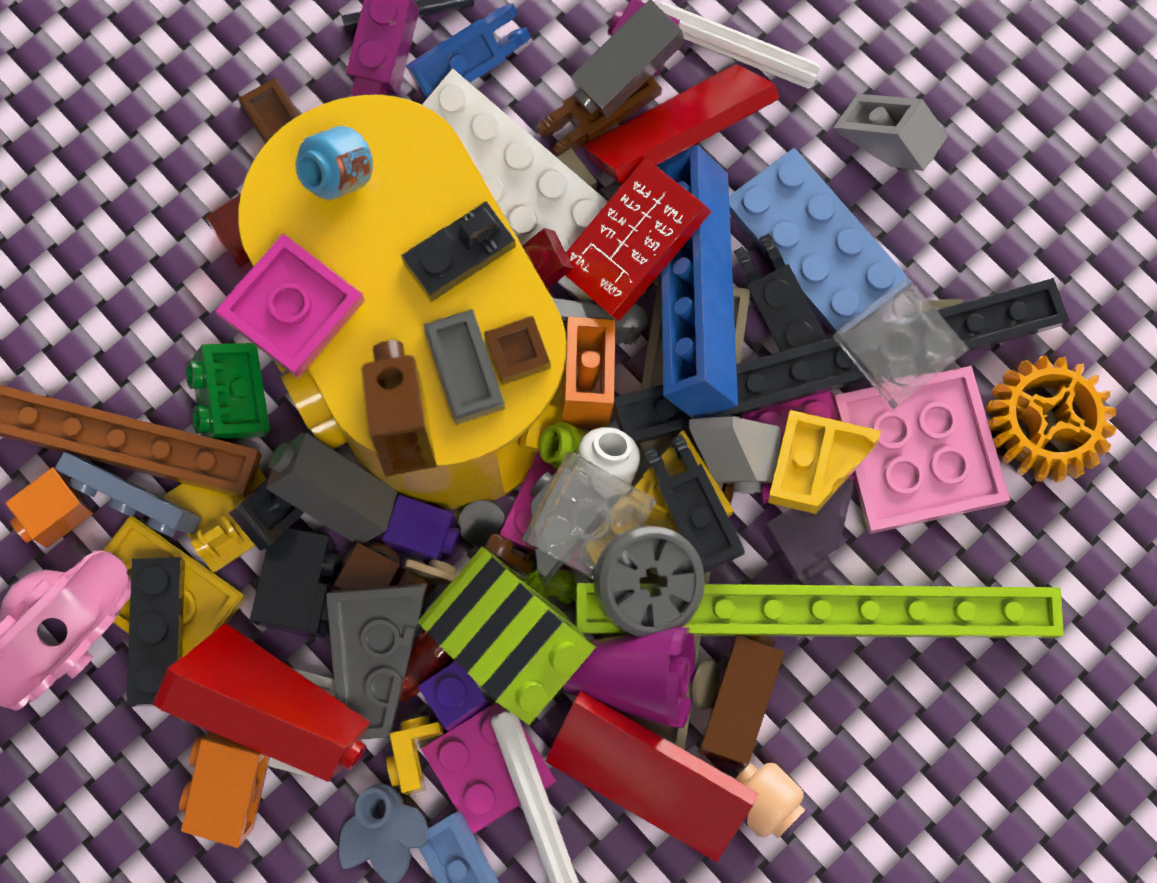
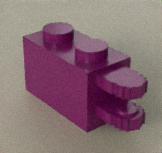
(382, 46)

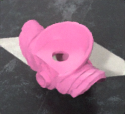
(82, 598)

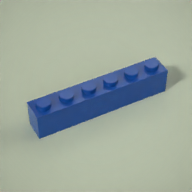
(699, 297)

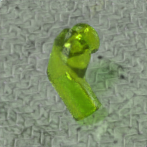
(560, 586)

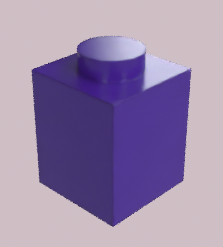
(421, 530)
(453, 696)

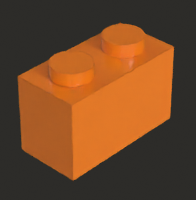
(588, 373)
(223, 791)

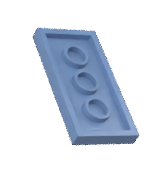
(818, 237)

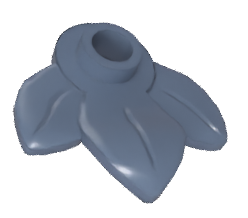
(384, 839)

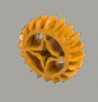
(1085, 433)

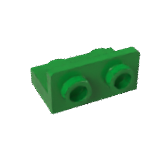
(228, 391)

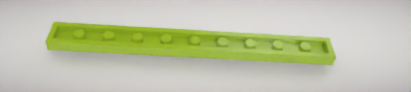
(857, 611)

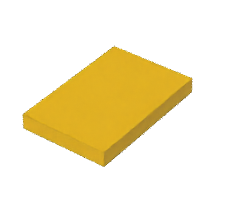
(207, 597)

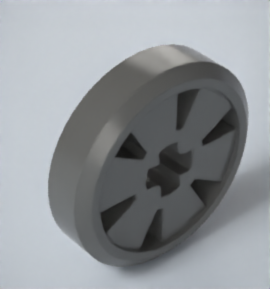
(626, 561)

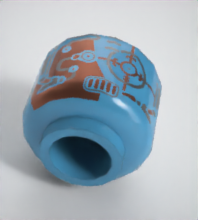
(334, 162)

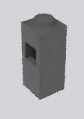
(626, 60)
(331, 489)

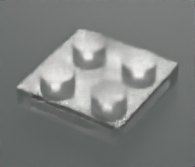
(900, 343)
(584, 513)

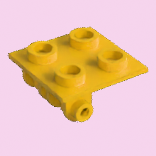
(218, 536)

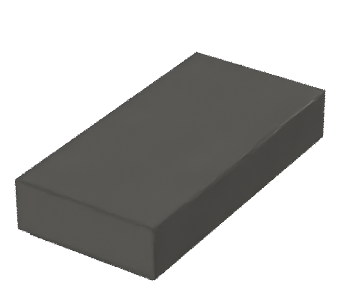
(464, 367)

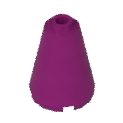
(641, 675)

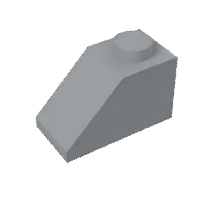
(893, 130)
(738, 451)

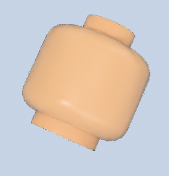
(777, 799)

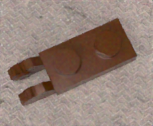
(592, 125)

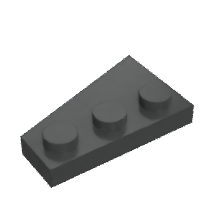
(372, 649)

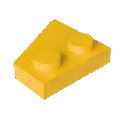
(817, 459)

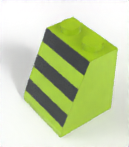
(506, 635)

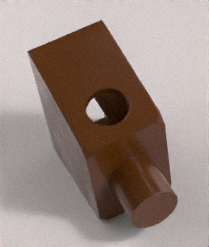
(397, 410)

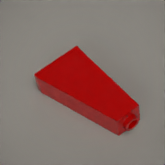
(262, 704)

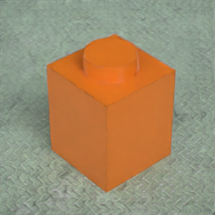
(47, 509)

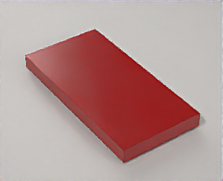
(681, 121)
(650, 776)

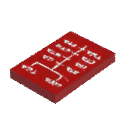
(634, 238)

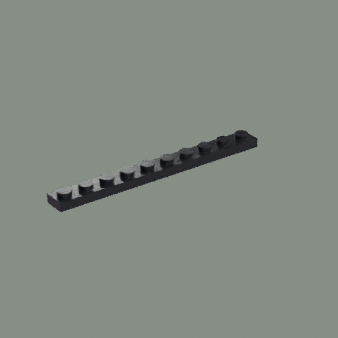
(827, 366)

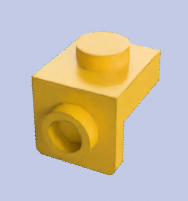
(405, 765)

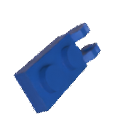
(468, 51)

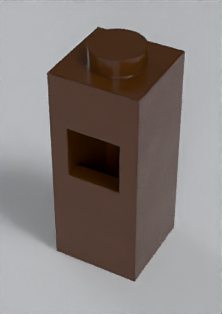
(741, 700)

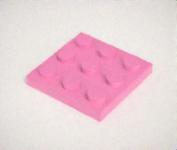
(930, 453)

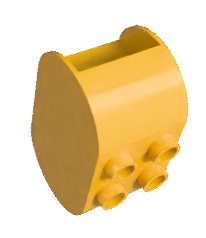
(415, 189)

